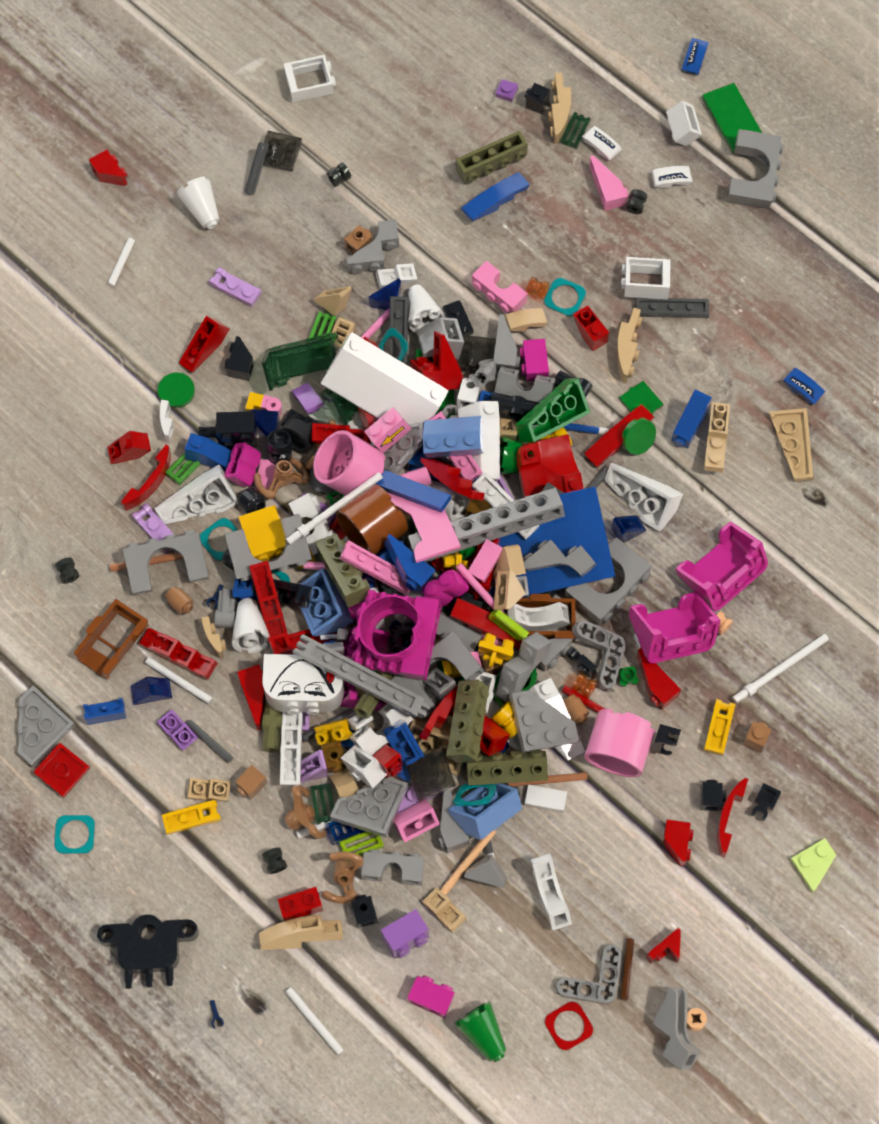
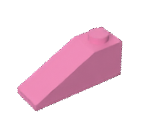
(608, 185)

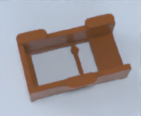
(542, 600)
(96, 660)

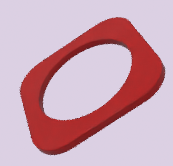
(563, 1044)

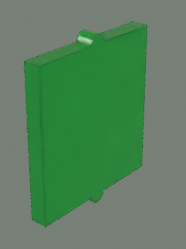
(641, 395)

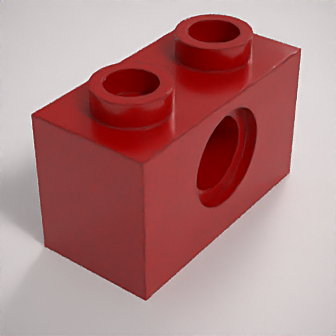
(300, 904)

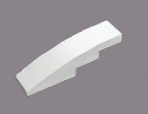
(291, 749)

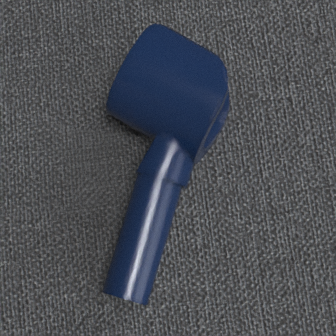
(215, 597)
(215, 1014)

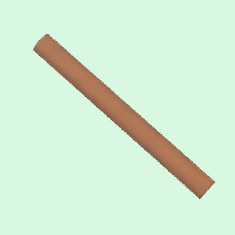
(155, 560)
(554, 779)

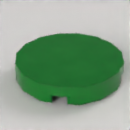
(176, 389)
(638, 436)

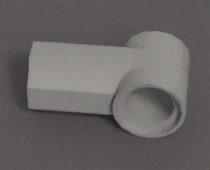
(486, 372)
(226, 611)

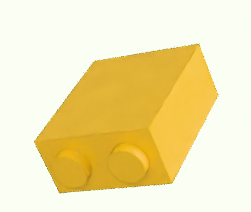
(263, 533)

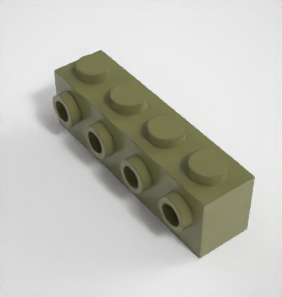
(491, 157)
(345, 576)
(468, 721)
(508, 768)

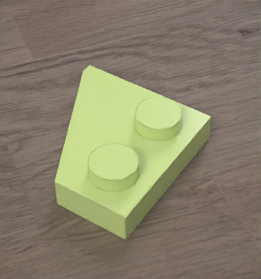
(814, 863)

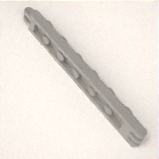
(361, 677)

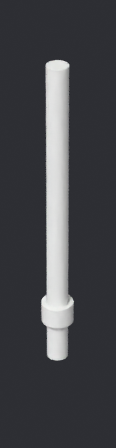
(303, 530)
(751, 688)

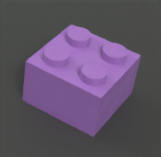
(405, 934)

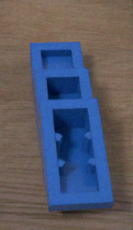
(493, 197)

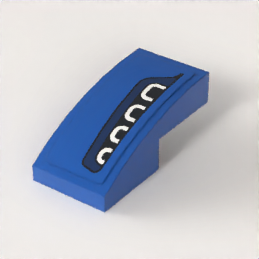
(695, 56)
(804, 385)

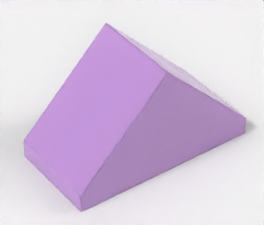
(313, 767)

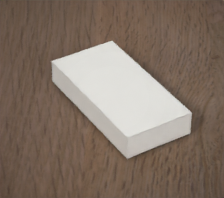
(545, 798)

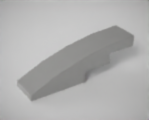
(467, 635)

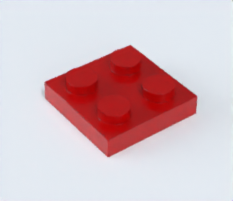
(61, 770)

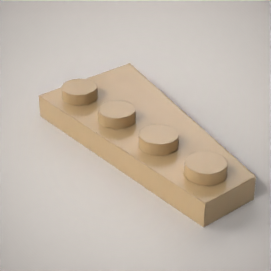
(794, 438)

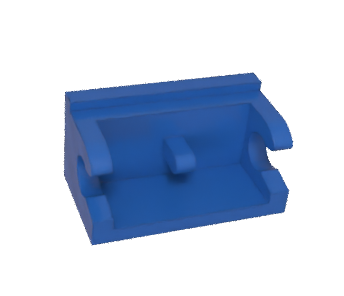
(105, 712)
(403, 742)

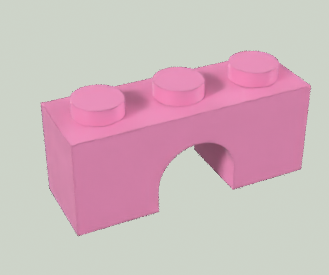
(508, 299)

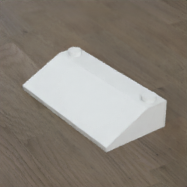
(380, 382)

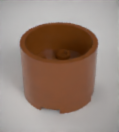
(371, 519)

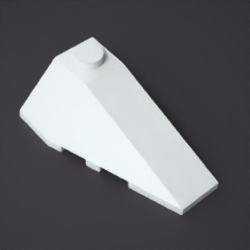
(489, 411)
(202, 496)
(649, 498)
(549, 693)

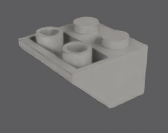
(446, 326)

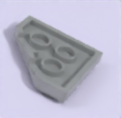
(404, 449)
(540, 723)
(39, 726)
(371, 807)

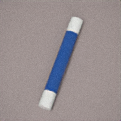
(586, 429)

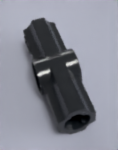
(514, 406)

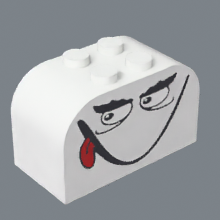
(300, 686)

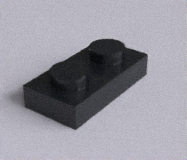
(456, 311)

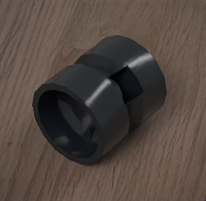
(279, 446)

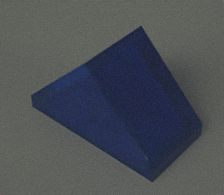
(381, 298)
(267, 420)
(627, 527)
(151, 690)

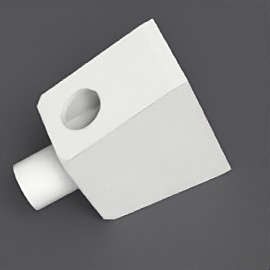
(468, 392)

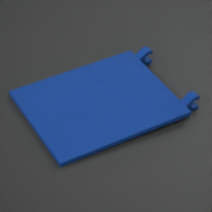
(580, 527)

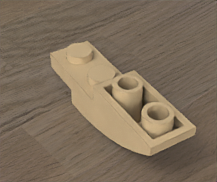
(560, 109)
(626, 345)
(716, 437)
(295, 931)

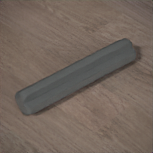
(256, 168)

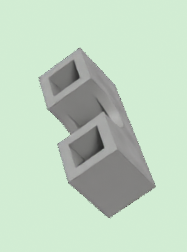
(509, 385)
(376, 863)

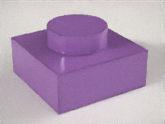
(506, 90)

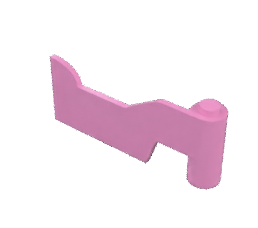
(432, 526)

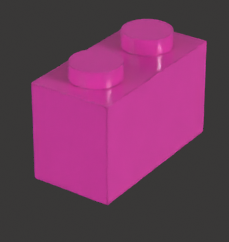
(535, 359)
(431, 996)

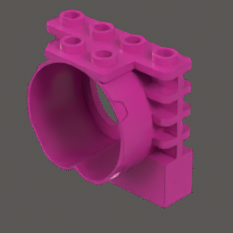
(414, 660)

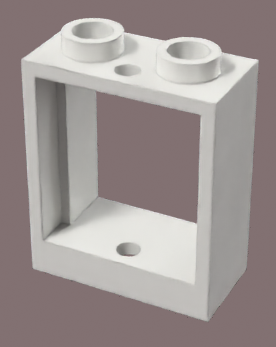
(305, 66)
(646, 266)

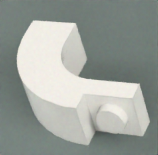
(540, 618)
(550, 893)

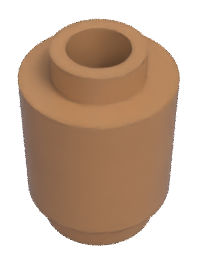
(179, 600)
(576, 709)

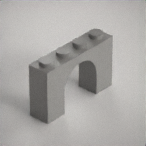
(767, 149)
(139, 557)
(242, 558)
(601, 606)
(451, 650)

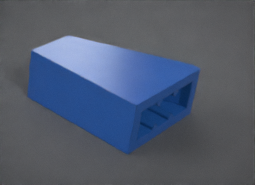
(691, 419)

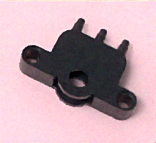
(148, 955)

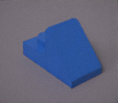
(244, 589)

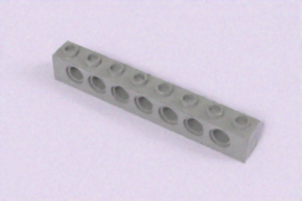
(503, 520)

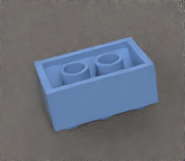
(453, 437)
(326, 606)
(483, 819)

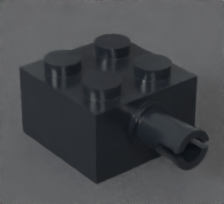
(233, 429)

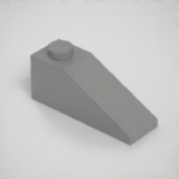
(505, 348)
(451, 834)

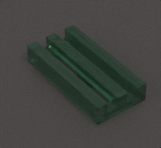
(581, 118)
(326, 819)

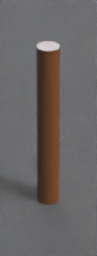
(627, 969)

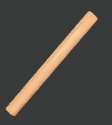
(466, 863)

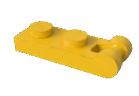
(719, 727)
(190, 817)

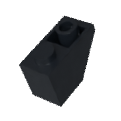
(240, 362)

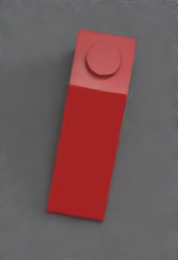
(204, 343)
(446, 362)
(252, 685)
(659, 685)

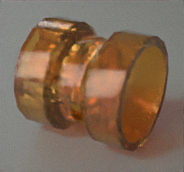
(537, 287)
(586, 686)

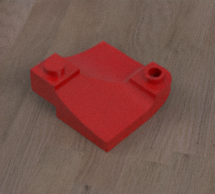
(549, 462)

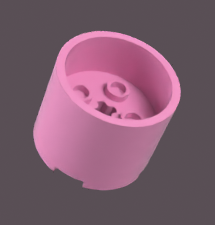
(346, 462)
(619, 743)

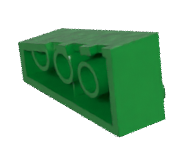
(555, 411)

